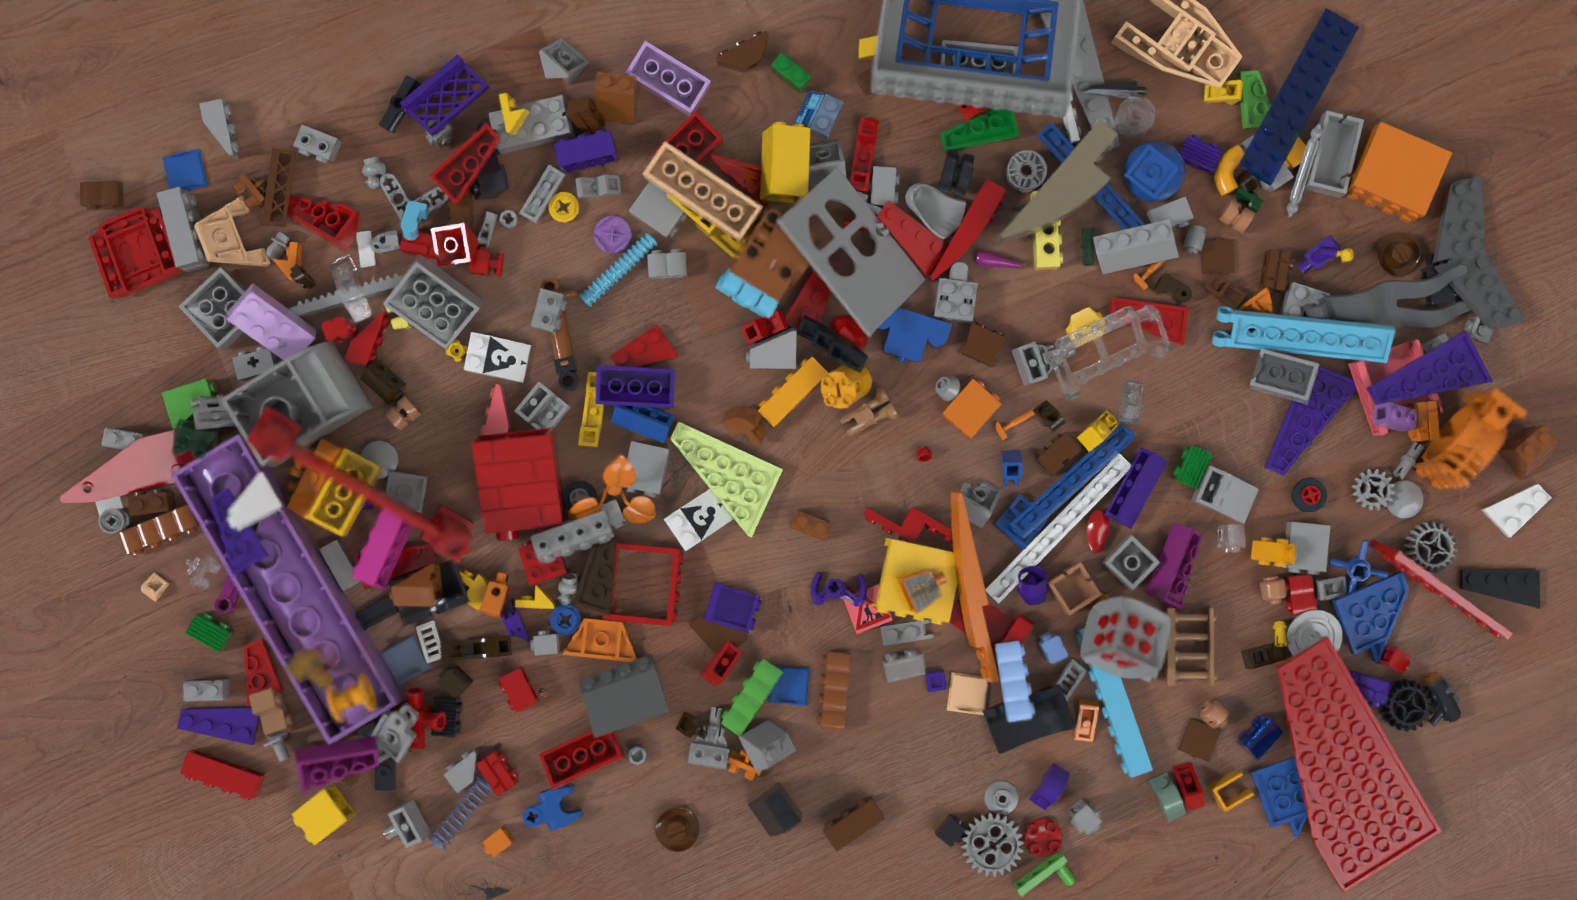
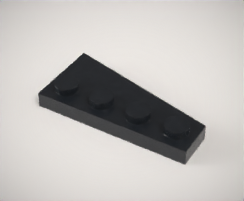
(1509, 585)

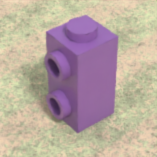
(1395, 417)

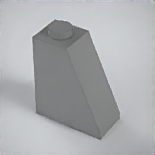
(775, 351)

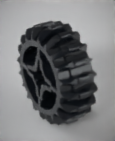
(1403, 712)

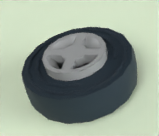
(577, 491)

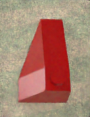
(329, 221)

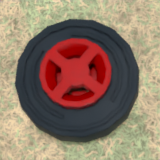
(1316, 493)

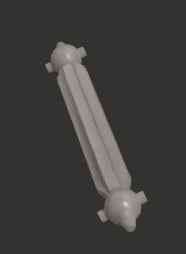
(1304, 170)

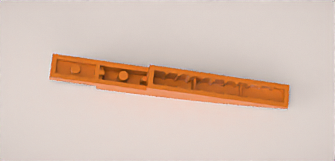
(971, 587)

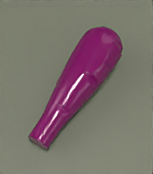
(990, 259)

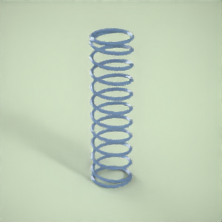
(462, 814)

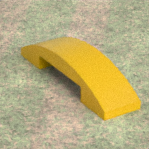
(592, 416)

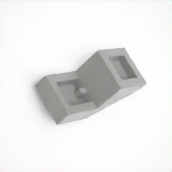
(598, 187)

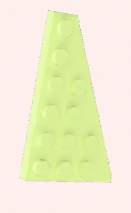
(734, 476)

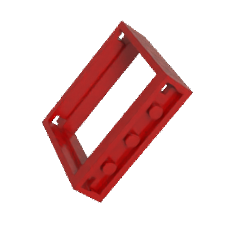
(674, 595)

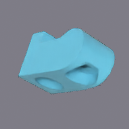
(411, 219)

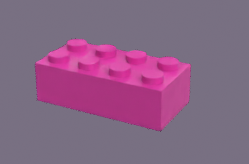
(382, 550)

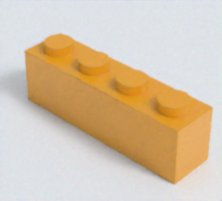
(789, 395)

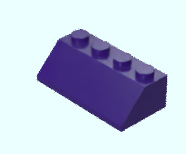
(634, 386)

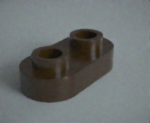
(301, 276)

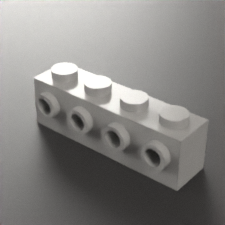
(572, 537)

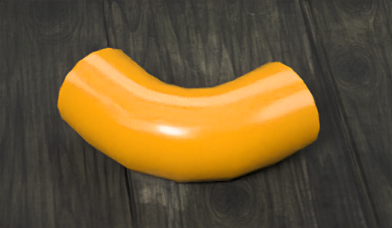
(1224, 170)

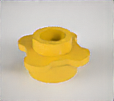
(456, 345)

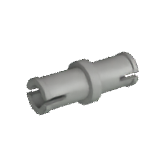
(1408, 460)

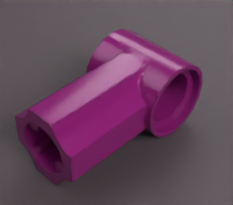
(229, 593)

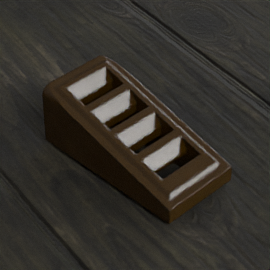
(1252, 660)

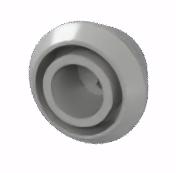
(948, 387)

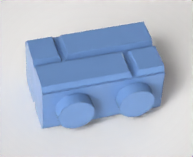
(1051, 647)

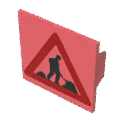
(866, 616)

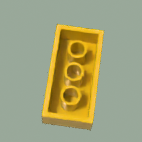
(338, 506)

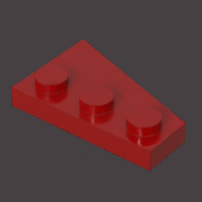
(645, 350)

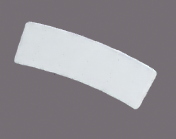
(366, 255)

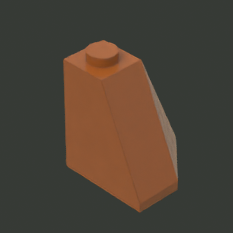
(419, 588)

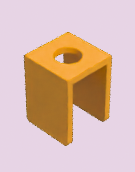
(1235, 800)

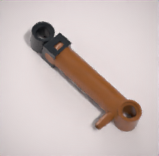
(564, 359)

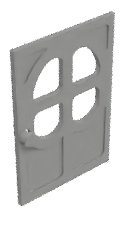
(878, 281)

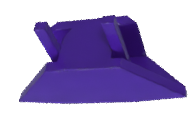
(514, 622)

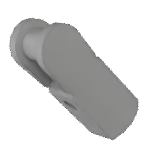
(487, 226)

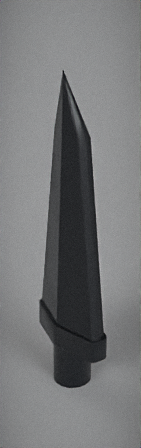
(1119, 89)

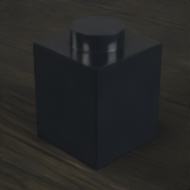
(950, 830)

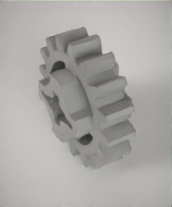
(1367, 482)

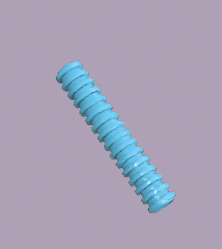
(618, 269)

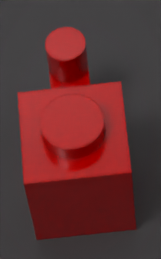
(483, 263)

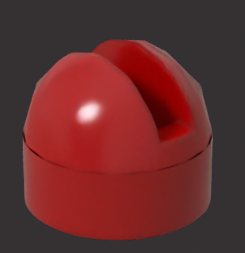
(924, 454)

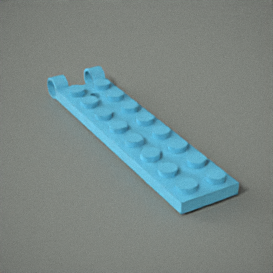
(1305, 335)

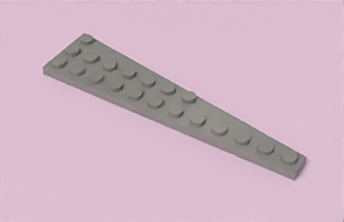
(1087, 73)

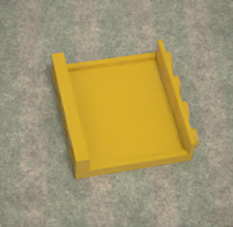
(906, 558)

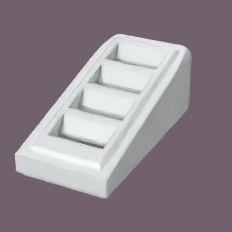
(424, 644)

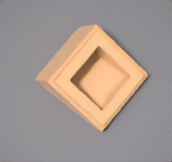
(154, 586)

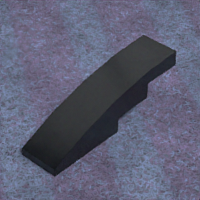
(834, 344)

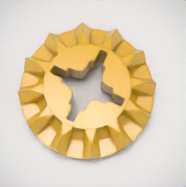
(566, 198)

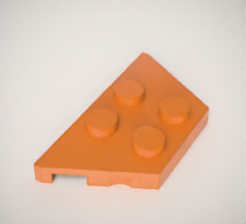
(602, 641)

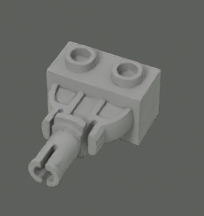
(1033, 362)
(713, 749)

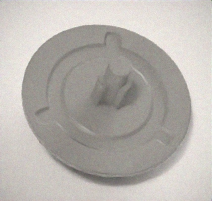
(1312, 627)

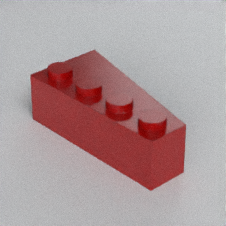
(463, 167)

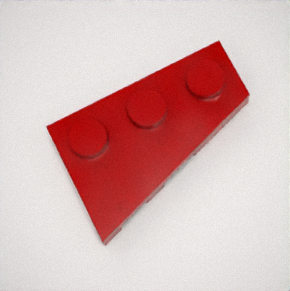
(259, 669)

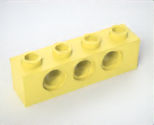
(1042, 259)

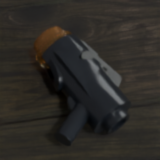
(1443, 697)

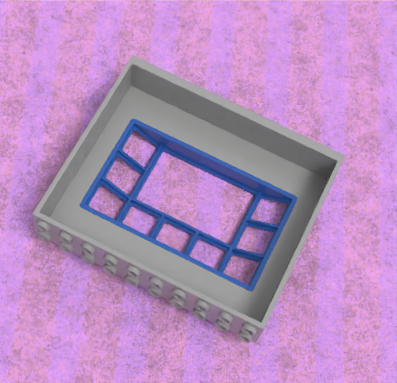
(976, 86)

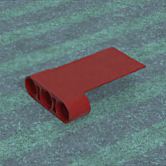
(999, 625)

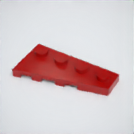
(1173, 318)
(410, 560)

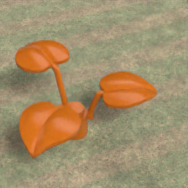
(617, 475)

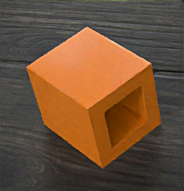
(497, 841)

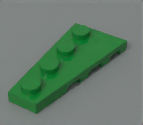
(981, 130)

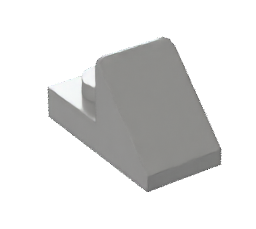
(1330, 587)

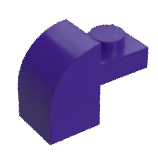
(1051, 787)

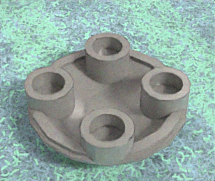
(382, 455)
(1406, 500)

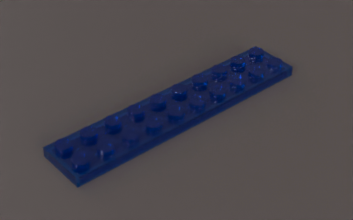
(1297, 97)

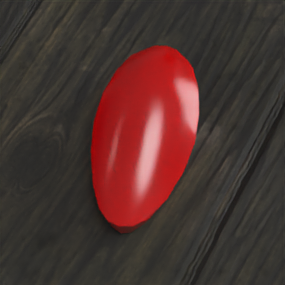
(1097, 530)

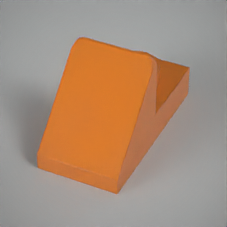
(294, 255)

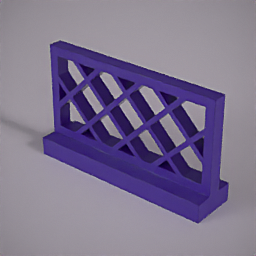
(435, 86)

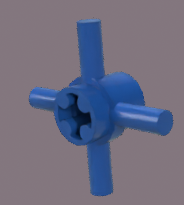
(1360, 575)

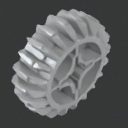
(1433, 540)

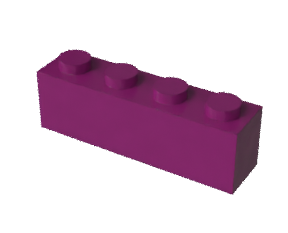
(1175, 566)
(334, 761)

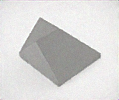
(562, 61)

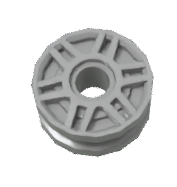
(1032, 161)

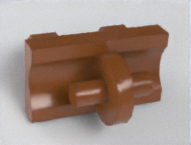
(255, 198)

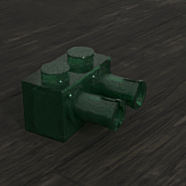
(189, 439)

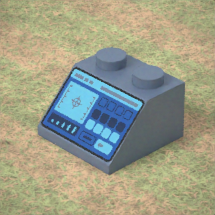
(819, 113)

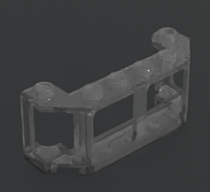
(1094, 331)

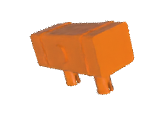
(312, 482)

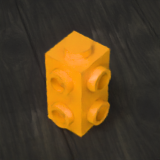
(1269, 551)

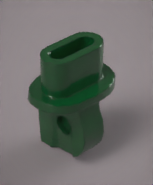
(1253, 201)

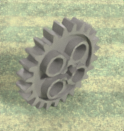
(1002, 859)

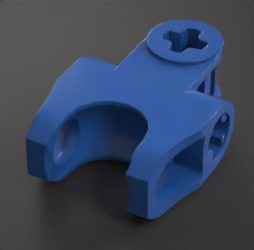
(551, 810)

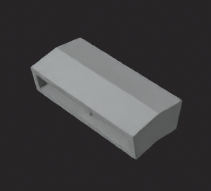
(340, 564)

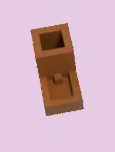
(745, 420)

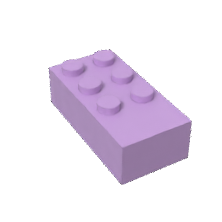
(668, 78)
(271, 323)

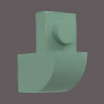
(1168, 797)

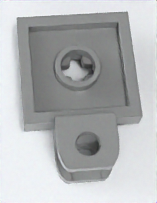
(399, 726)

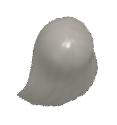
(935, 209)

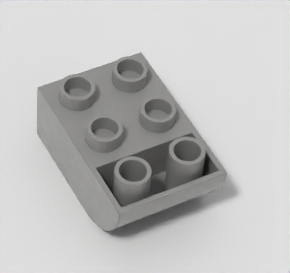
(308, 388)

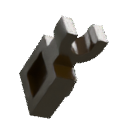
(688, 726)

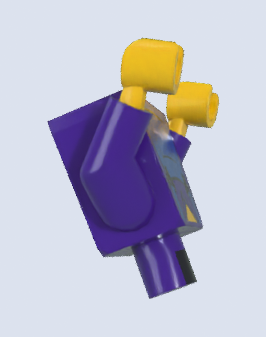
(1322, 252)

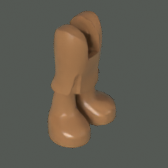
(864, 415)

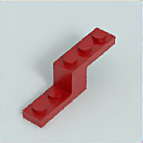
(911, 525)

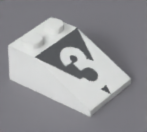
(497, 357)
(698, 519)

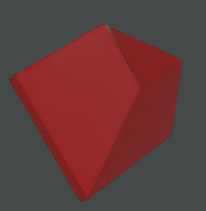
(454, 244)

